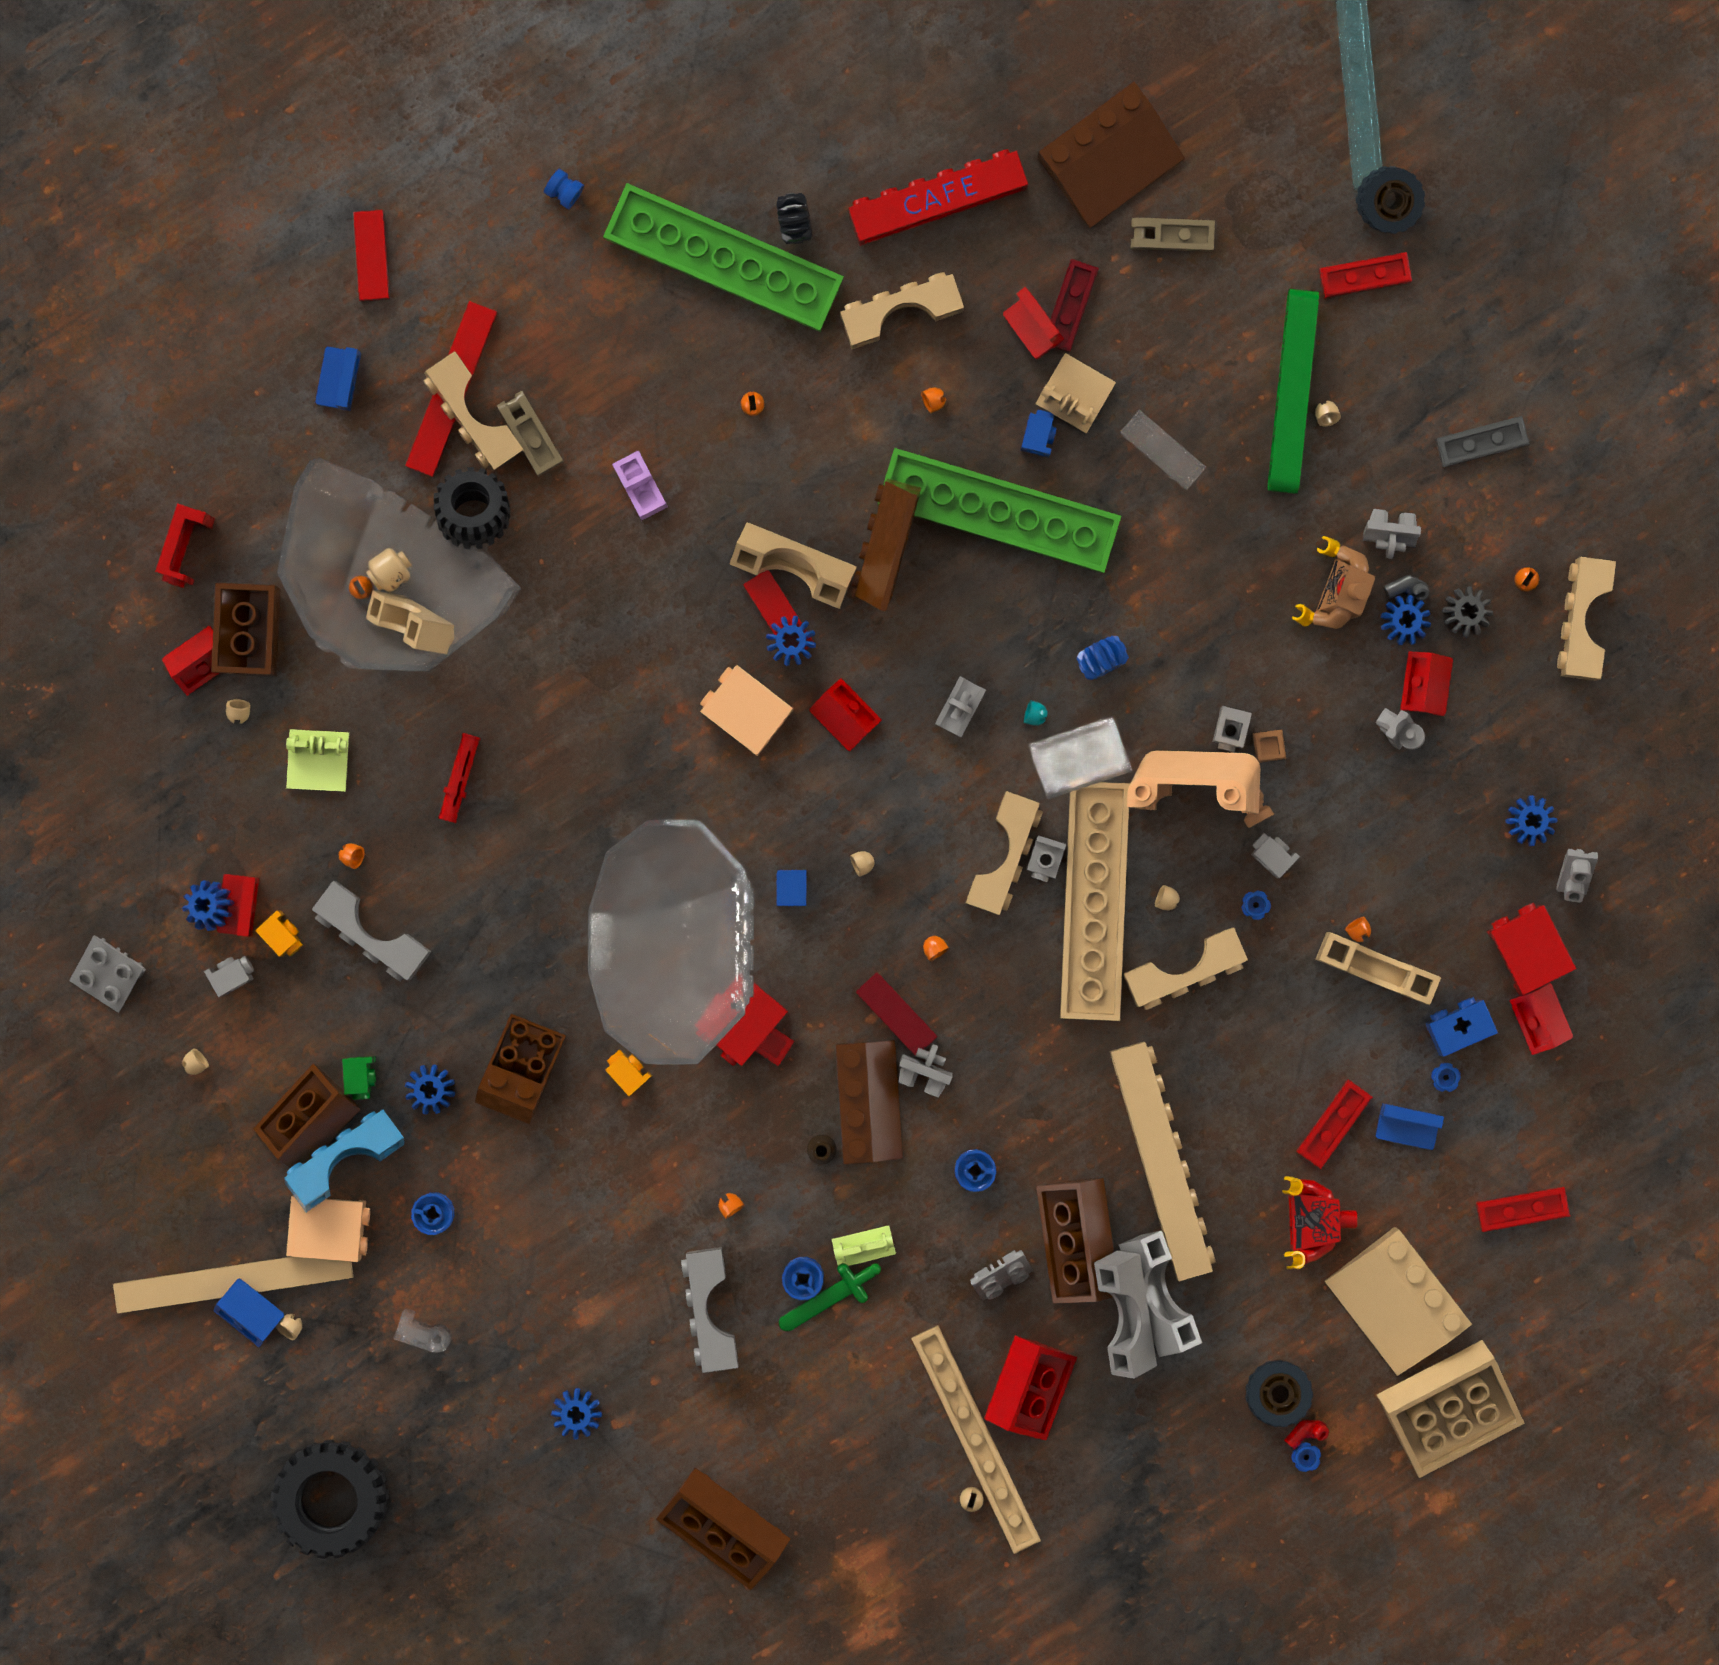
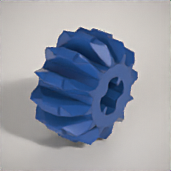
(1397, 613)
(791, 650)
(1102, 657)
(1531, 809)
(197, 905)
(438, 1083)
(584, 1407)

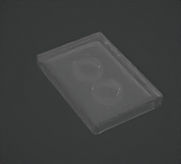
(1079, 758)

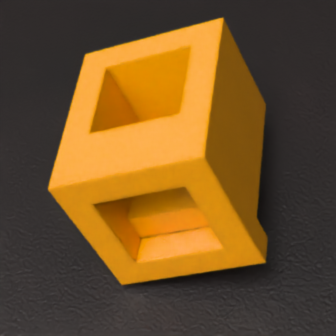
(280, 935)
(627, 1072)

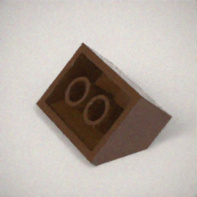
(246, 629)
(306, 1117)

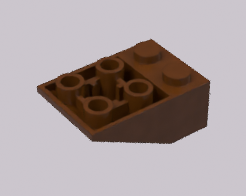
(519, 1069)

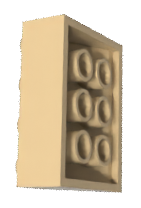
(1398, 1301)
(1451, 1408)

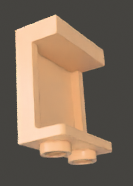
(745, 709)
(328, 1230)

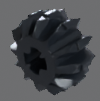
(794, 218)

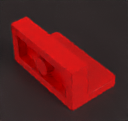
(1032, 324)
(192, 661)
(1426, 683)
(845, 714)
(244, 895)
(1541, 1019)

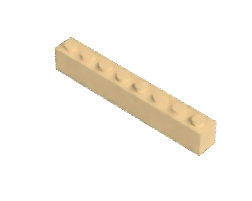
(1161, 1160)

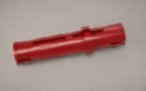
(459, 776)

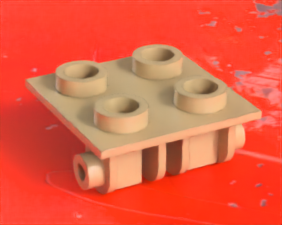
(1075, 393)

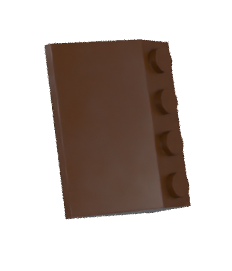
(1111, 155)
(887, 543)

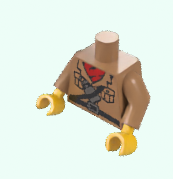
(1344, 591)

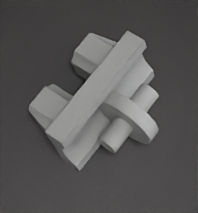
(1391, 535)
(960, 707)
(1401, 730)
(1576, 874)
(937, 1077)

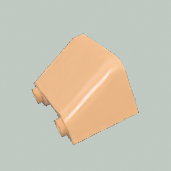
(1233, 774)

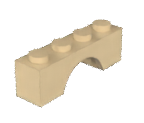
(937, 298)
(493, 444)
(764, 550)
(420, 626)
(1581, 655)
(1016, 817)
(1220, 953)
(1378, 968)

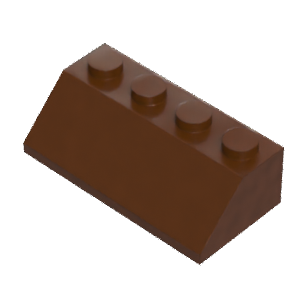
(869, 1101)
(1075, 1237)
(723, 1529)

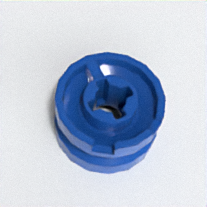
(966, 1161)
(442, 1205)
(804, 1266)

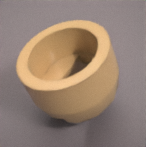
(1327, 414)
(238, 710)
(862, 862)
(1167, 898)
(194, 1062)
(289, 1327)
(965, 1498)

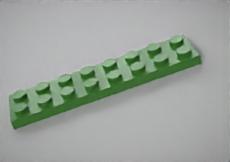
(723, 257)
(1007, 511)

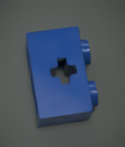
(1478, 1026)

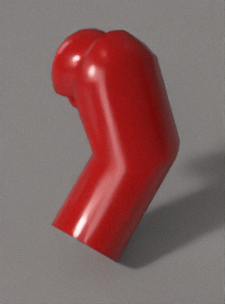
(1307, 1429)

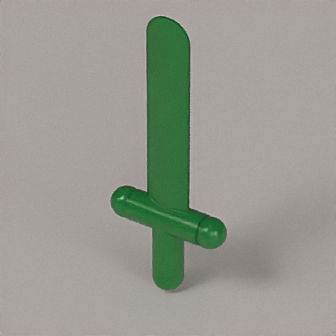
(848, 1285)

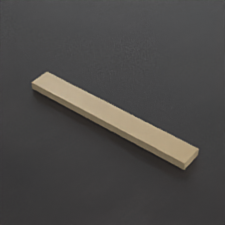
(215, 1282)
(976, 1439)

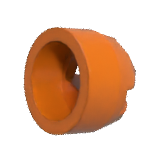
(933, 399)
(745, 404)
(1521, 576)
(365, 583)
(352, 855)
(1358, 928)
(934, 947)
(731, 1206)

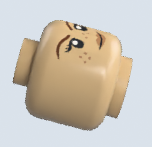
(389, 570)

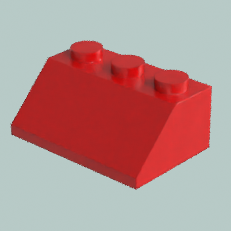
(1030, 1388)

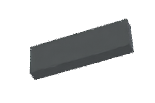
(1482, 441)

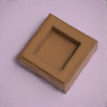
(1269, 746)

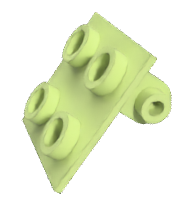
(317, 760)

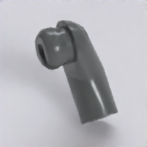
(1409, 586)

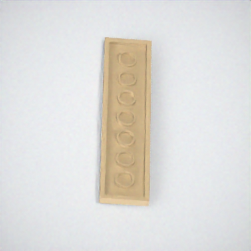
(1095, 902)

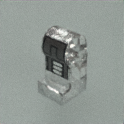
(422, 1335)

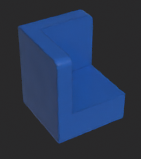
(792, 888)

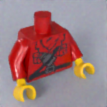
(1314, 1221)

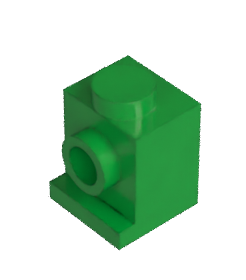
(358, 1076)

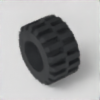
(468, 487)

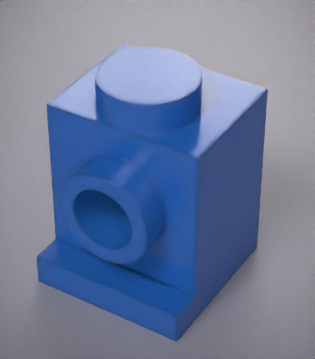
(1039, 433)

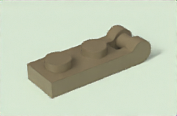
(1173, 234)
(530, 434)

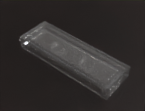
(1162, 450)

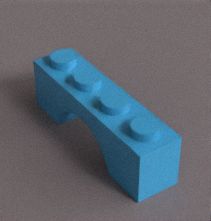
(374, 1137)

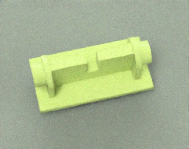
(864, 1246)

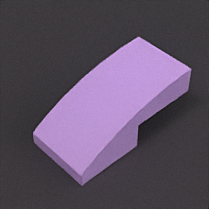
(640, 485)

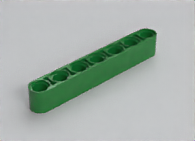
(1293, 391)

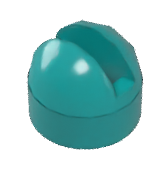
(1035, 713)

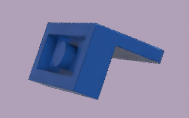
(338, 378)
(1408, 1126)
(248, 1312)

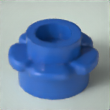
(1259, 897)
(1445, 1069)
(1298, 1457)

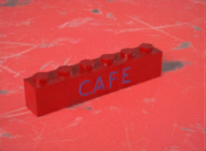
(937, 197)

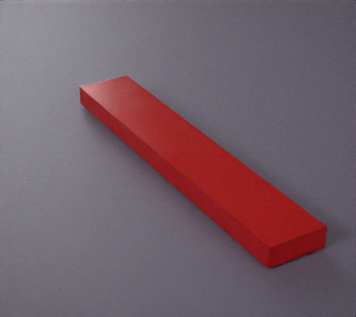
(436, 425)

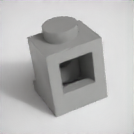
(1239, 720)
(1054, 850)
(1273, 855)
(230, 975)

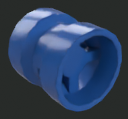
(563, 188)

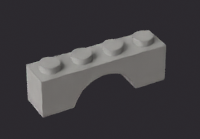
(340, 909)
(1171, 1327)
(1132, 1347)
(716, 1348)

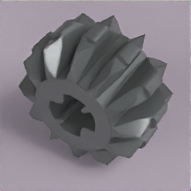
(1469, 601)

